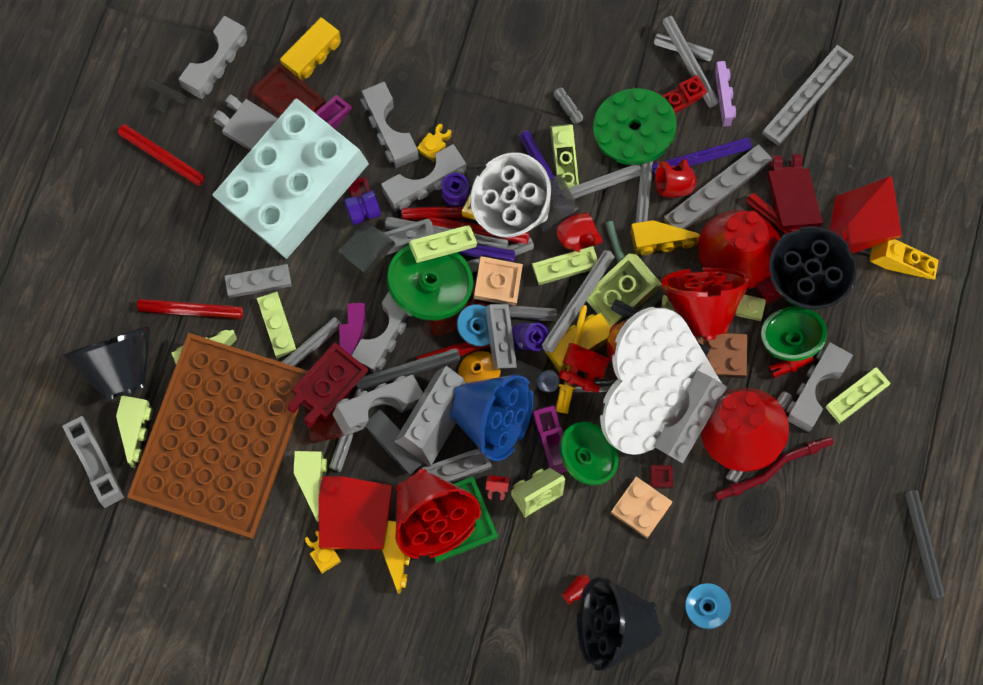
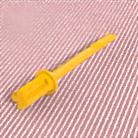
(566, 390)

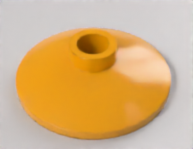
(476, 359)

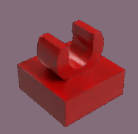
(497, 483)

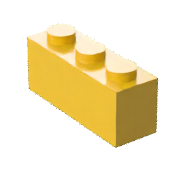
(311, 49)
(593, 336)

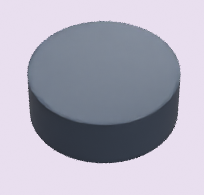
(548, 381)

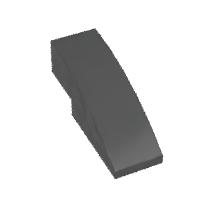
(385, 433)

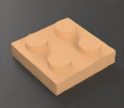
(498, 281)
(641, 507)

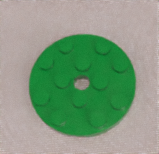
(637, 146)

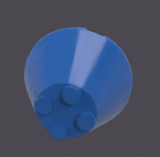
(494, 413)

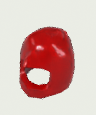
(674, 180)
(578, 232)

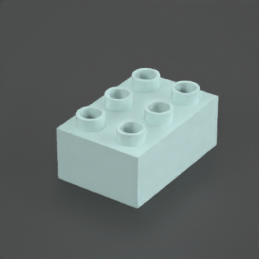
(291, 178)

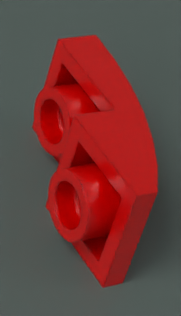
(686, 94)

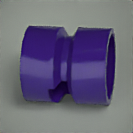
(455, 190)
(362, 207)
(529, 336)

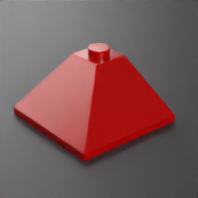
(867, 215)
(353, 513)

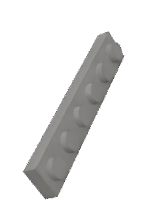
(807, 95)
(718, 188)

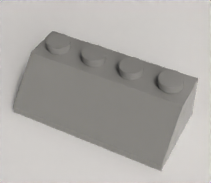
(430, 419)

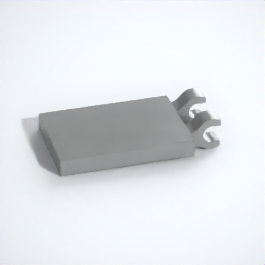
(247, 124)

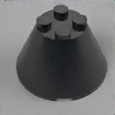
(812, 268)
(114, 363)
(614, 624)

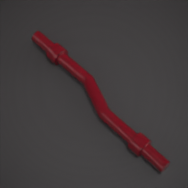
(737, 488)

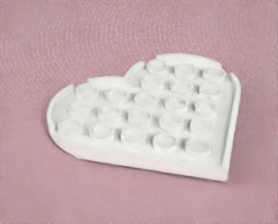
(653, 369)

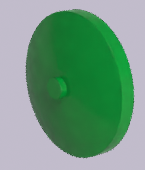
(430, 287)

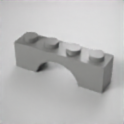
(199, 78)
(399, 146)
(402, 191)
(373, 351)
(704, 397)
(807, 409)
(353, 413)
(94, 461)

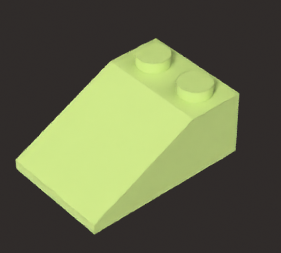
(631, 289)
(538, 491)

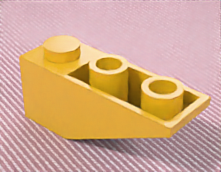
(657, 236)
(904, 259)
(395, 558)

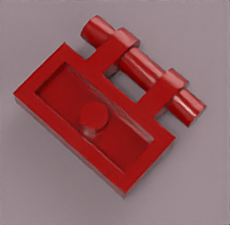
(586, 361)

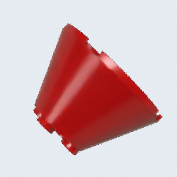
(738, 242)
(706, 298)
(746, 430)
(433, 515)

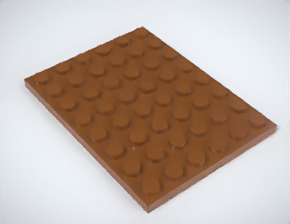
(218, 436)

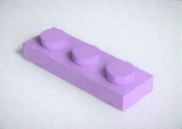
(725, 93)

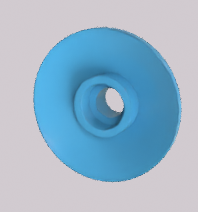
(472, 316)
(711, 595)

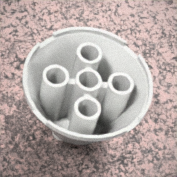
(511, 195)

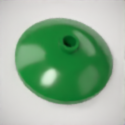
(791, 326)
(597, 454)

